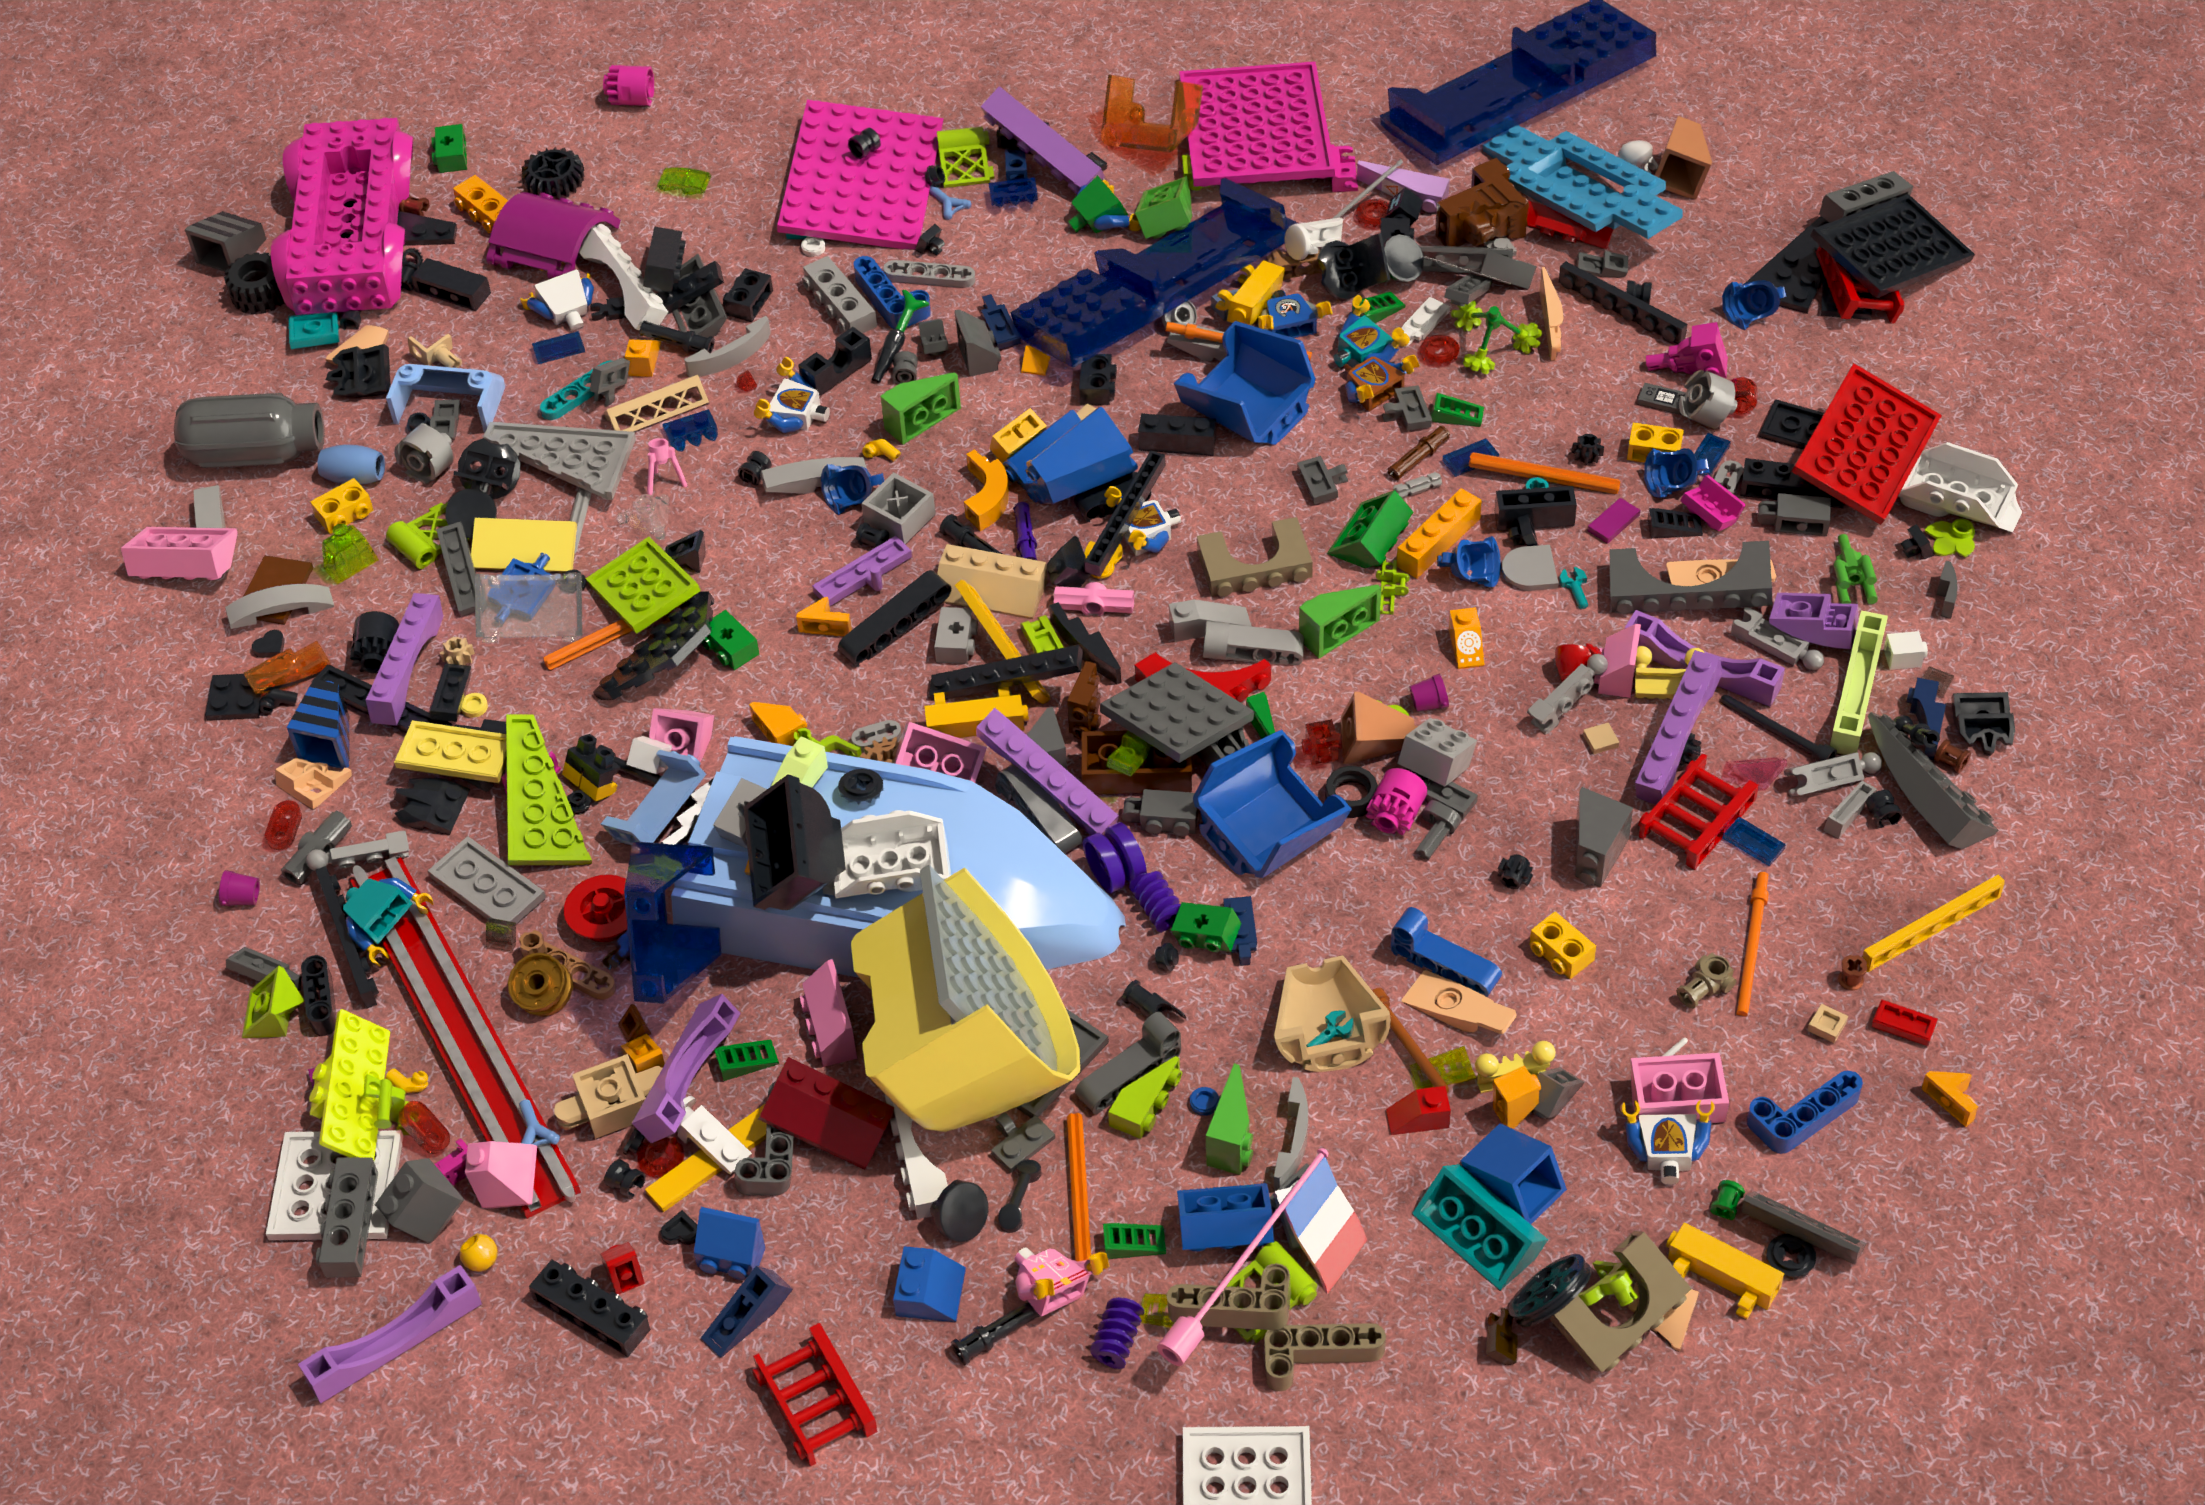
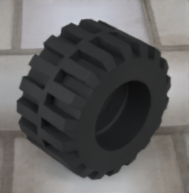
(253, 283)

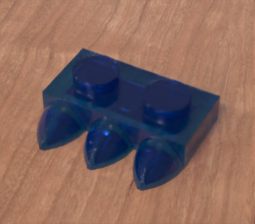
(1013, 192)
(691, 429)

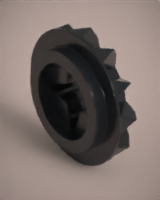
(866, 779)
(1806, 1258)

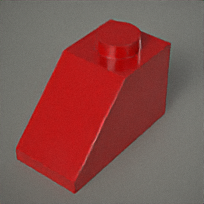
(1420, 1111)
(622, 1267)

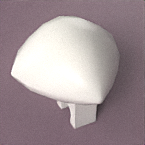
(1639, 154)

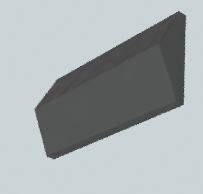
(704, 313)
(1802, 1227)

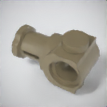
(1706, 981)

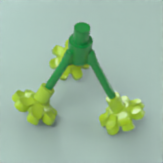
(1469, 315)

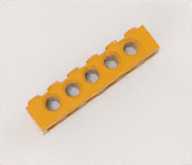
(479, 201)

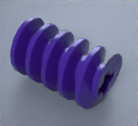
(1156, 899)
(1115, 1332)

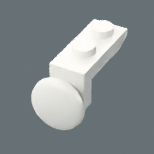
(1305, 237)
(711, 1137)

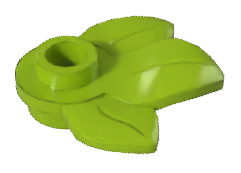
(1950, 539)

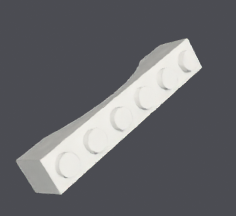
(639, 301)
(922, 1176)

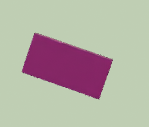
(1613, 520)

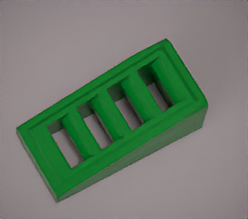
(1382, 312)
(1441, 411)
(1262, 718)
(739, 1068)
(1125, 1250)

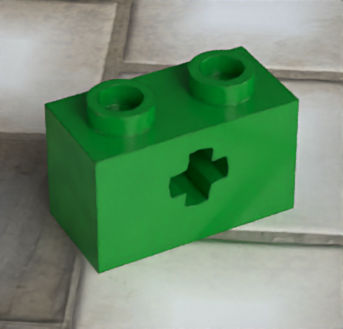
(449, 148)
(731, 641)
(1206, 927)

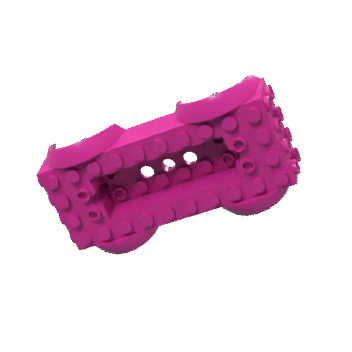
(324, 171)

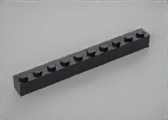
(1125, 513)

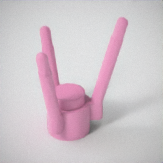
(658, 454)

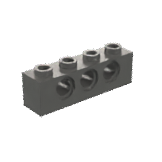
(1863, 196)
(347, 1258)

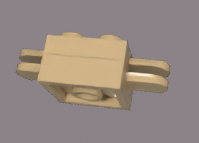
(602, 1086)

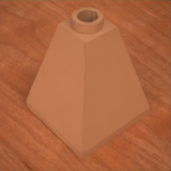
(1372, 729)

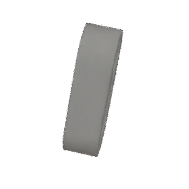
(1733, 481)
(876, 732)

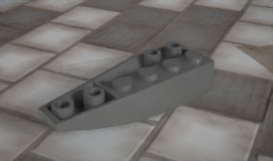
(1929, 789)

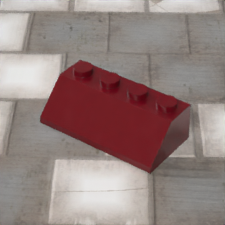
(826, 1113)

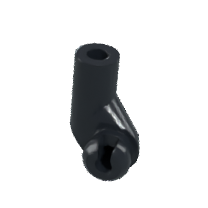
(275, 698)

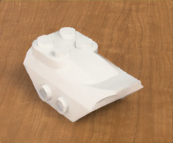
(1964, 485)
(889, 853)

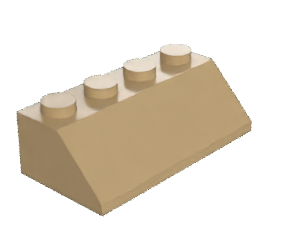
(1002, 581)

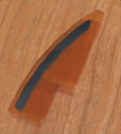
(288, 668)

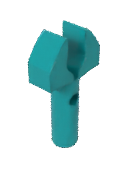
(1575, 586)
(1332, 1031)

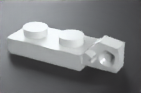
(1425, 319)

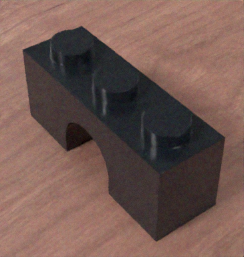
(850, 354)

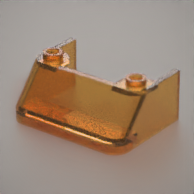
(1124, 119)

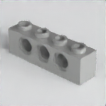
(838, 296)

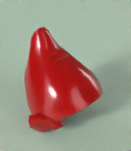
(1571, 656)

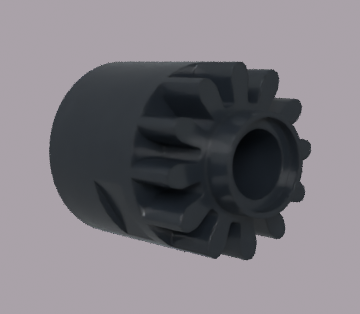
(372, 639)

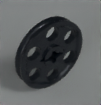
(1550, 1290)

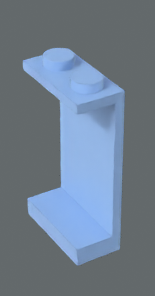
(661, 802)

